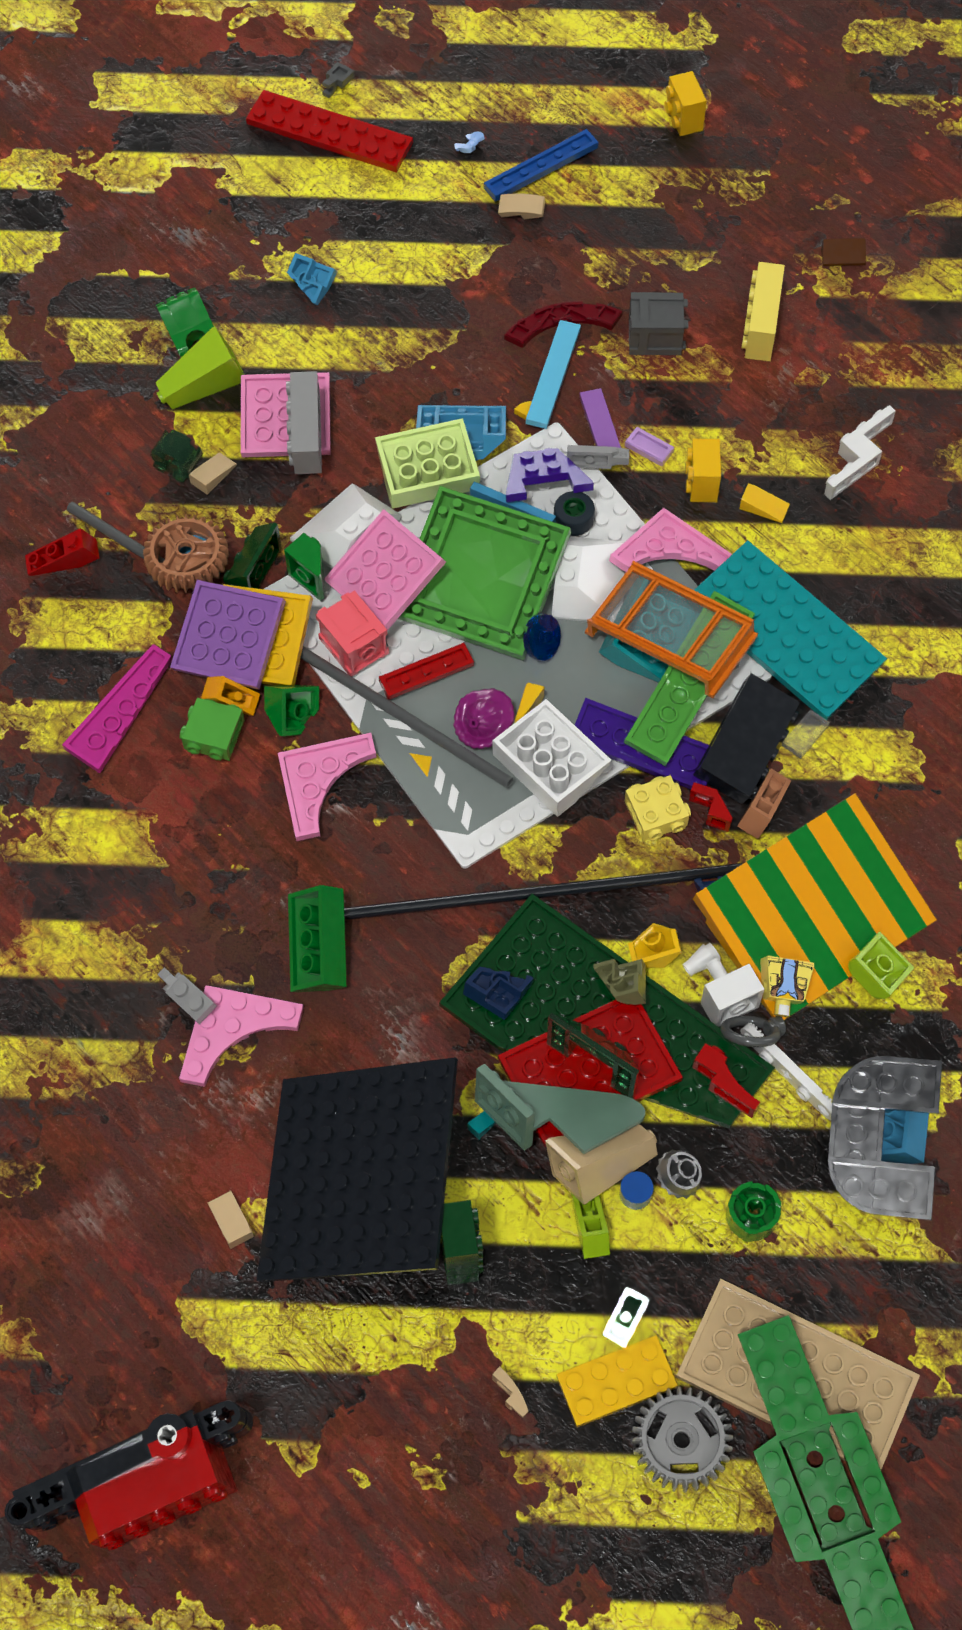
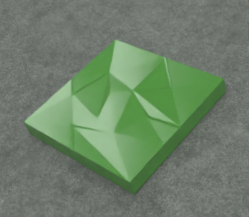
(493, 571)

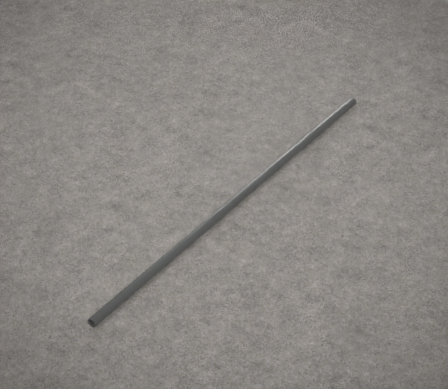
(328, 668)

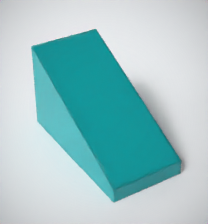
(480, 1125)

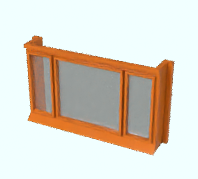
(675, 626)

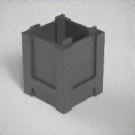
(657, 323)

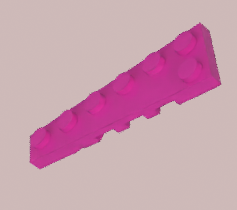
(107, 724)

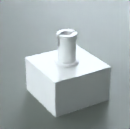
(731, 992)

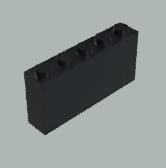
(747, 739)

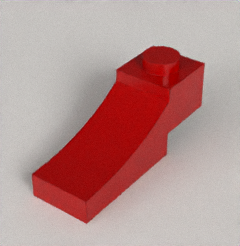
(712, 1064)

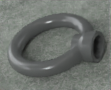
(772, 1028)

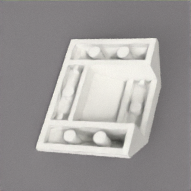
(343, 522)
(584, 578)

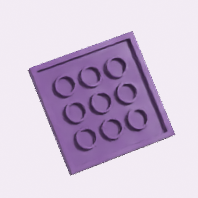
(228, 633)

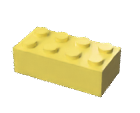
(762, 311)

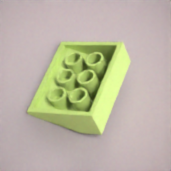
(425, 459)

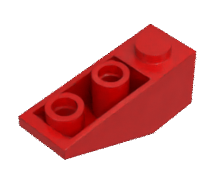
(63, 554)

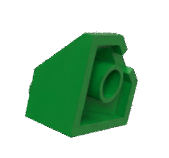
(290, 707)

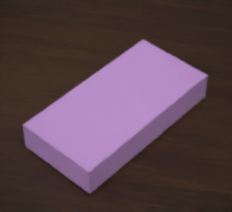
(649, 446)

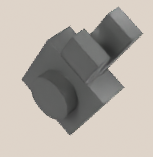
(339, 76)

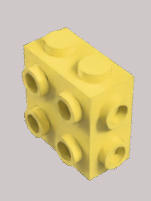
(657, 808)

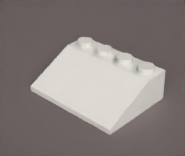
(550, 757)

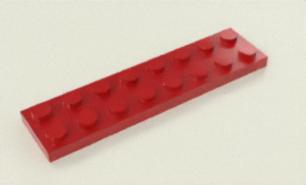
(329, 130)

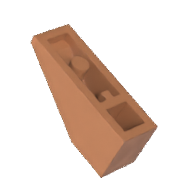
(764, 804)

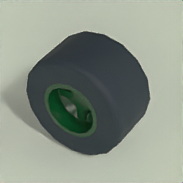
(575, 511)

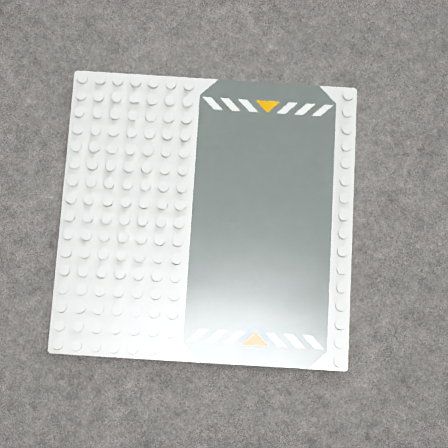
(457, 800)

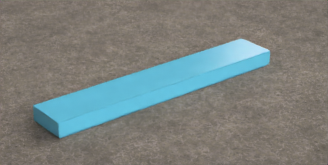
(553, 374)

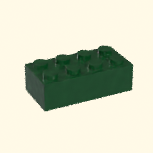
(461, 1243)

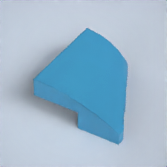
(311, 277)

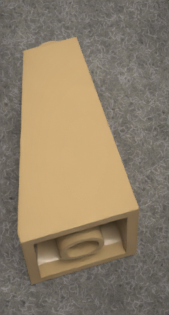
(602, 1167)

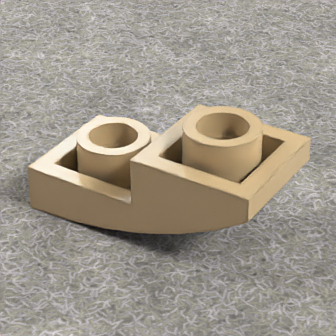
(526, 205)

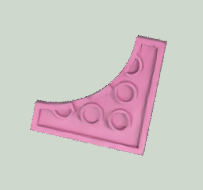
(668, 538)
(312, 772)
(231, 1022)

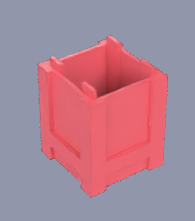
(352, 633)

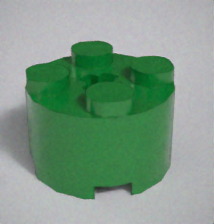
(754, 1197)

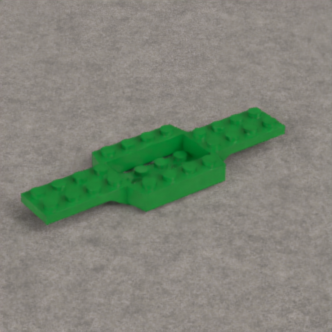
(802, 1427)

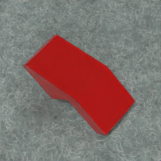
(718, 814)

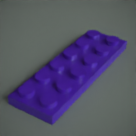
(610, 727)

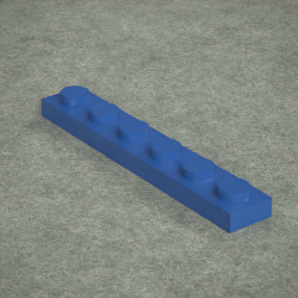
(541, 165)

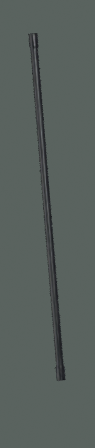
(539, 891)

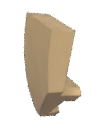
(516, 1399)

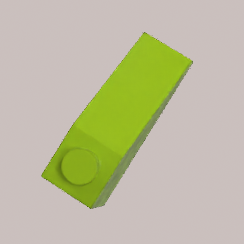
(591, 1227)

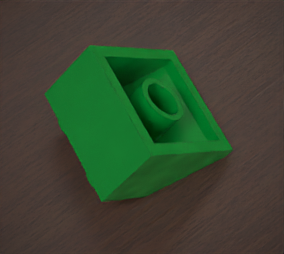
(306, 564)

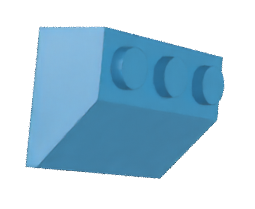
(904, 1137)

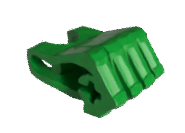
(185, 319)

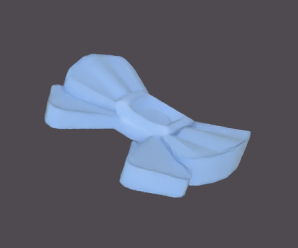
(473, 140)

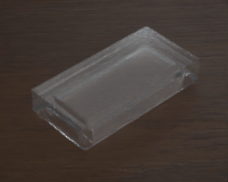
(805, 734)

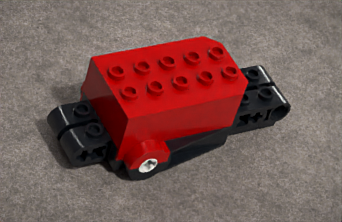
(140, 1481)

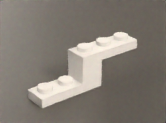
(859, 452)

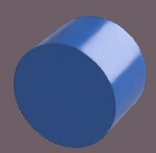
(636, 1190)

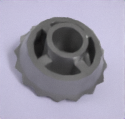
(679, 1173)

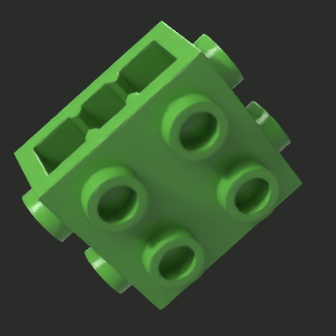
(212, 729)

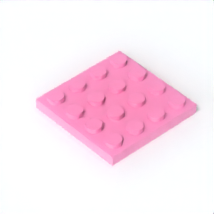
(266, 416)
(386, 568)

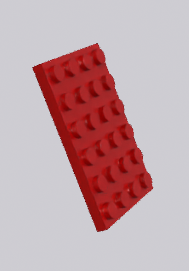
(620, 1022)

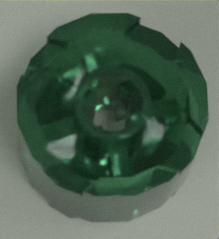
(175, 455)

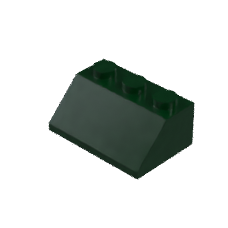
(256, 557)

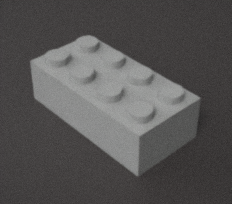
(304, 422)

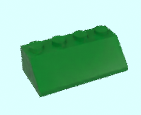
(317, 939)

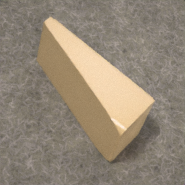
(211, 472)
(230, 1219)

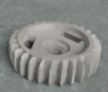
(681, 1418)

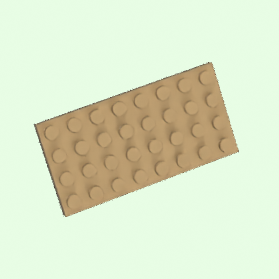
(844, 1372)

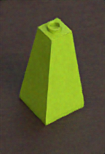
(200, 372)

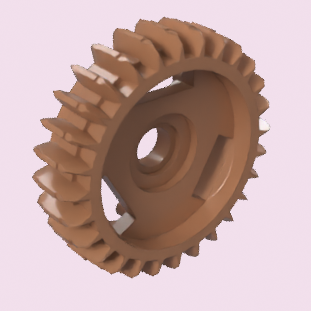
(180, 569)

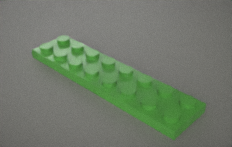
(672, 707)

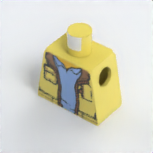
(785, 982)

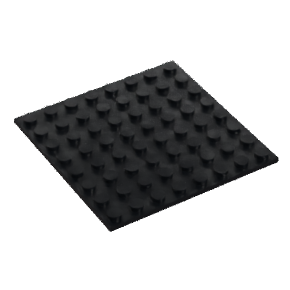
(359, 1172)

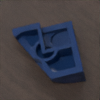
(496, 990)

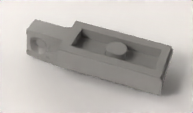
(597, 456)
(187, 995)

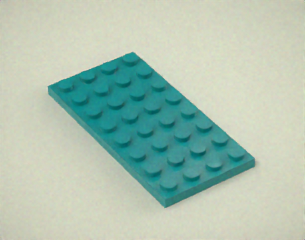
(797, 634)

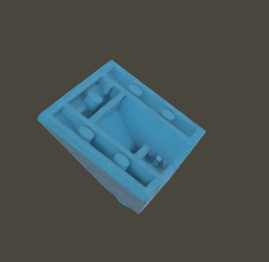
(483, 424)

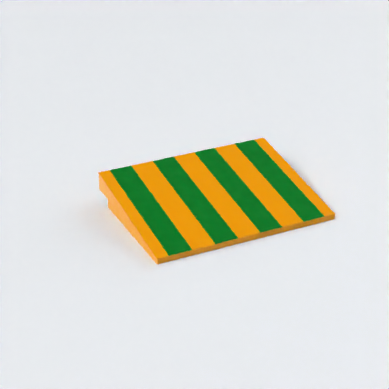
(816, 899)

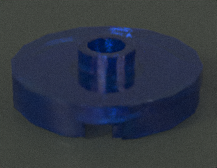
(542, 637)

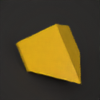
(656, 946)

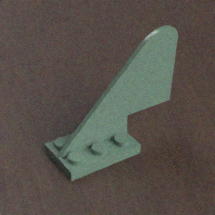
(580, 1115)

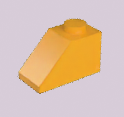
(229, 692)

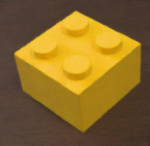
(685, 103)
(703, 470)

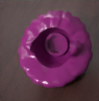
(483, 717)

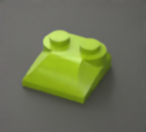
(879, 967)

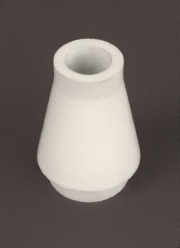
(700, 958)

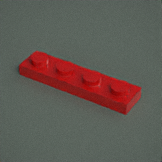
(426, 671)

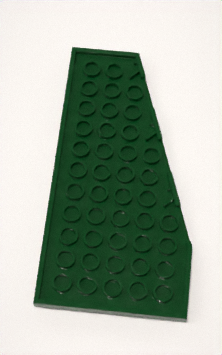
(565, 983)

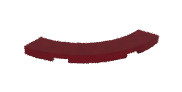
(550, 315)

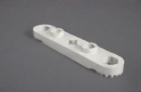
(804, 1086)

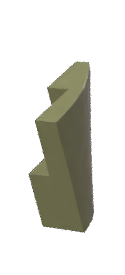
(625, 980)

